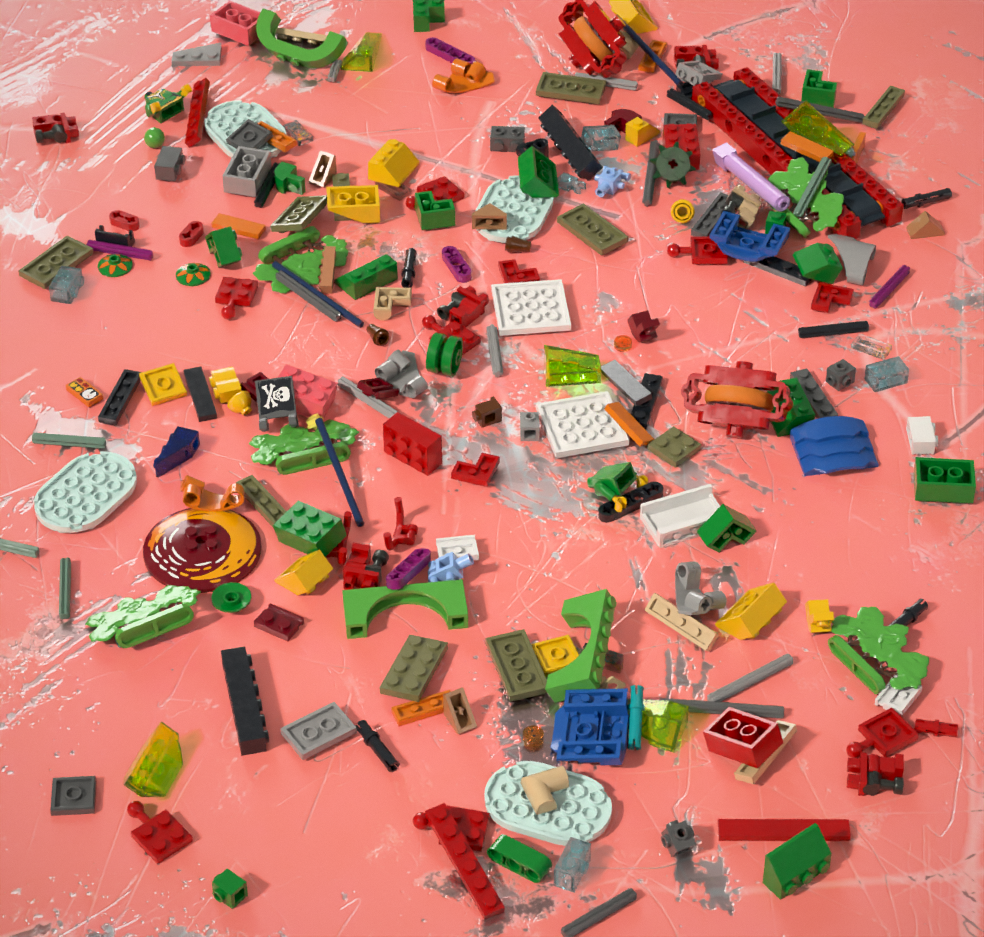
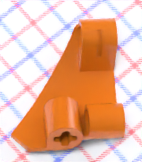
(464, 77)
(200, 499)

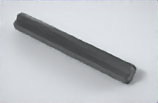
(599, 913)

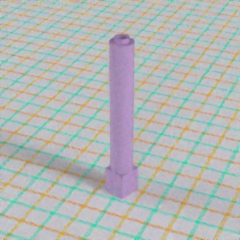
(727, 159)

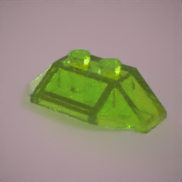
(155, 764)

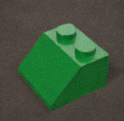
(818, 262)

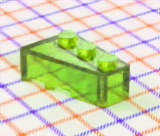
(570, 367)

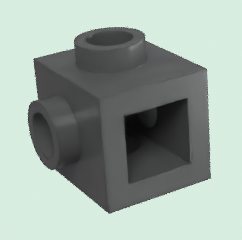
(840, 374)
(678, 837)

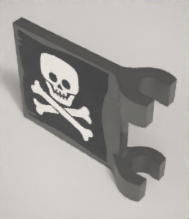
(276, 400)

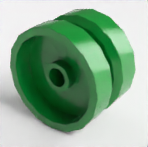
(444, 354)

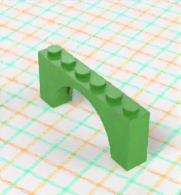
(443, 597)
(585, 672)

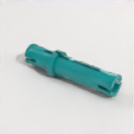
(635, 720)

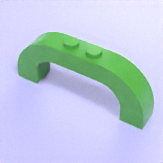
(312, 58)

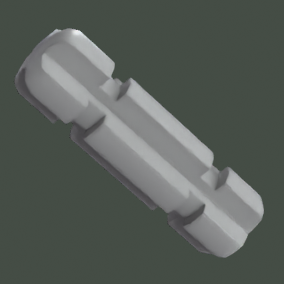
(334, 71)

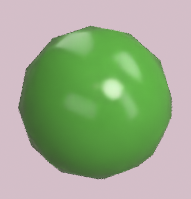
(154, 137)

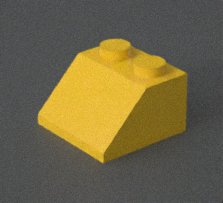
(305, 573)

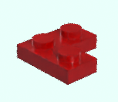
(511, 274)
(828, 293)
(476, 474)

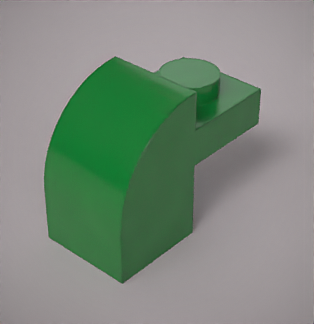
(287, 179)

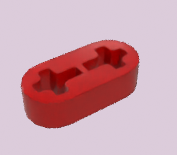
(124, 220)
(191, 234)

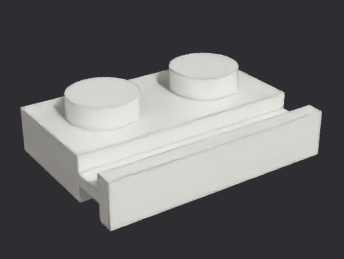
(458, 545)
(897, 699)

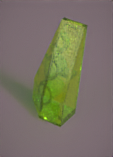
(363, 54)
(814, 126)
(664, 723)

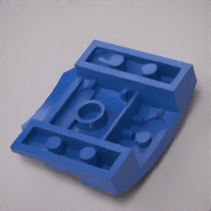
(745, 243)
(832, 445)
(592, 726)

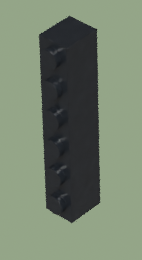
(570, 143)
(243, 701)

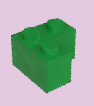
(427, 12)
(818, 91)
(434, 213)
(224, 246)
(725, 526)

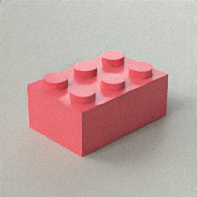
(235, 22)
(311, 391)

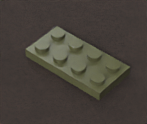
(571, 88)
(299, 214)
(592, 229)
(45, 267)
(516, 665)
(413, 668)

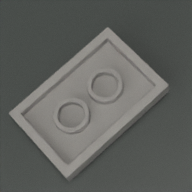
(318, 730)

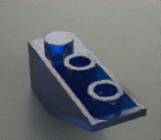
(179, 448)

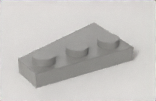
(199, 56)

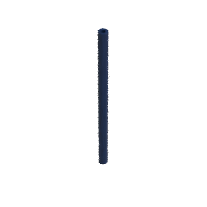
(651, 54)
(344, 312)
(339, 472)

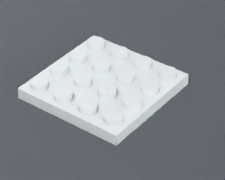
(530, 307)
(580, 425)

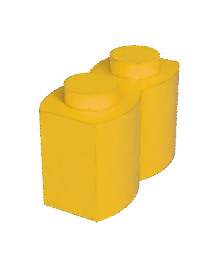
(224, 383)

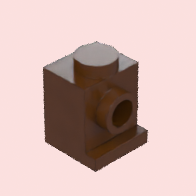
(487, 412)

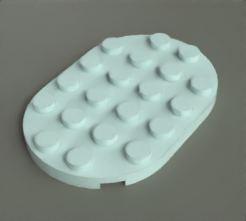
(230, 115)
(523, 212)
(85, 492)
(580, 813)

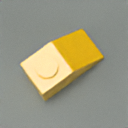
(640, 131)

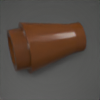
(515, 244)
(378, 335)

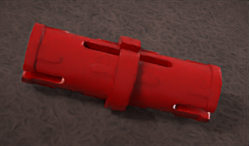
(936, 727)

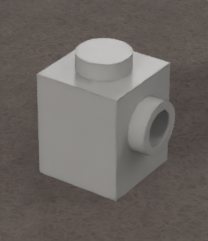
(529, 426)

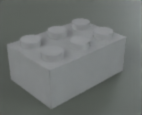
(247, 171)

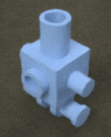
(610, 180)
(448, 567)

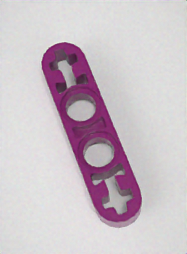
(437, 46)
(408, 568)

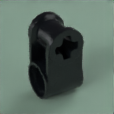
(540, 144)

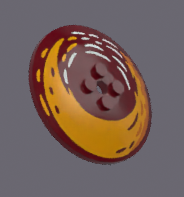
(178, 559)

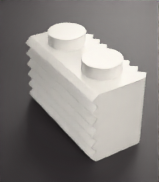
(921, 435)

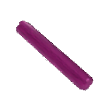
(120, 249)
(889, 286)

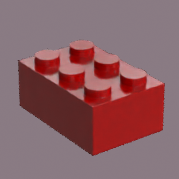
(688, 141)
(412, 443)
(743, 737)

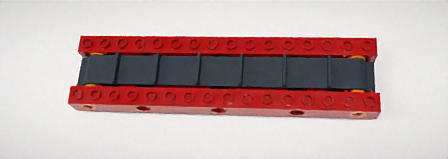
(752, 119)

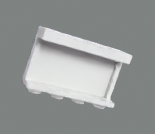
(678, 515)

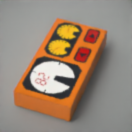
(84, 392)

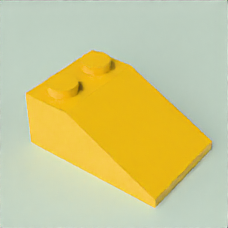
(355, 202)

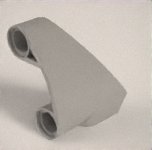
(854, 257)
(402, 373)
(687, 592)

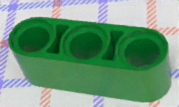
(519, 858)

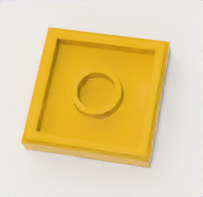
(163, 384)
(555, 653)

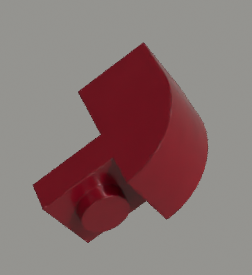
(620, 118)
(642, 326)

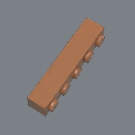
(328, 269)

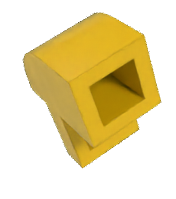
(818, 615)

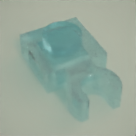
(568, 182)

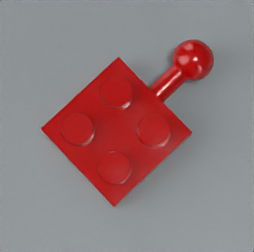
(441, 189)
(702, 251)
(235, 292)
(454, 328)
(885, 732)
(471, 823)
(158, 835)

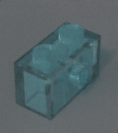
(601, 137)
(66, 284)
(886, 374)
(572, 864)

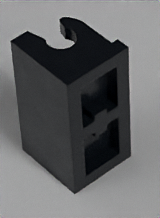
(115, 238)

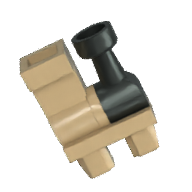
(744, 204)

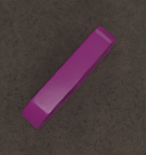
(456, 270)

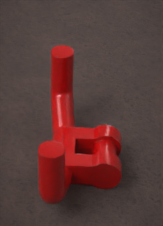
(403, 533)
(340, 551)

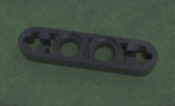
(649, 492)

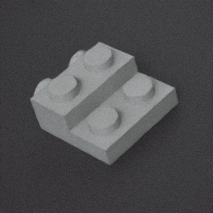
(697, 72)

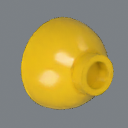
(682, 211)
(240, 403)

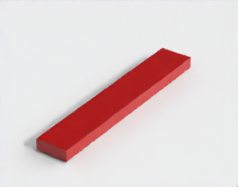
(780, 829)

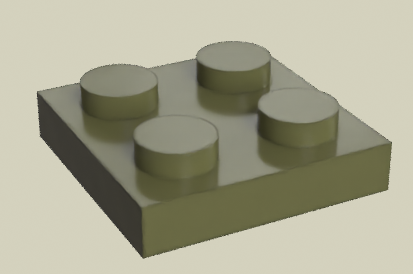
(674, 447)

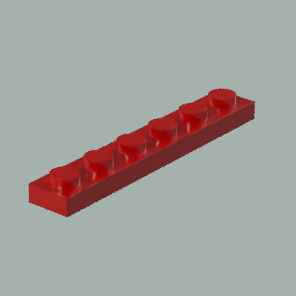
(197, 112)
(464, 861)

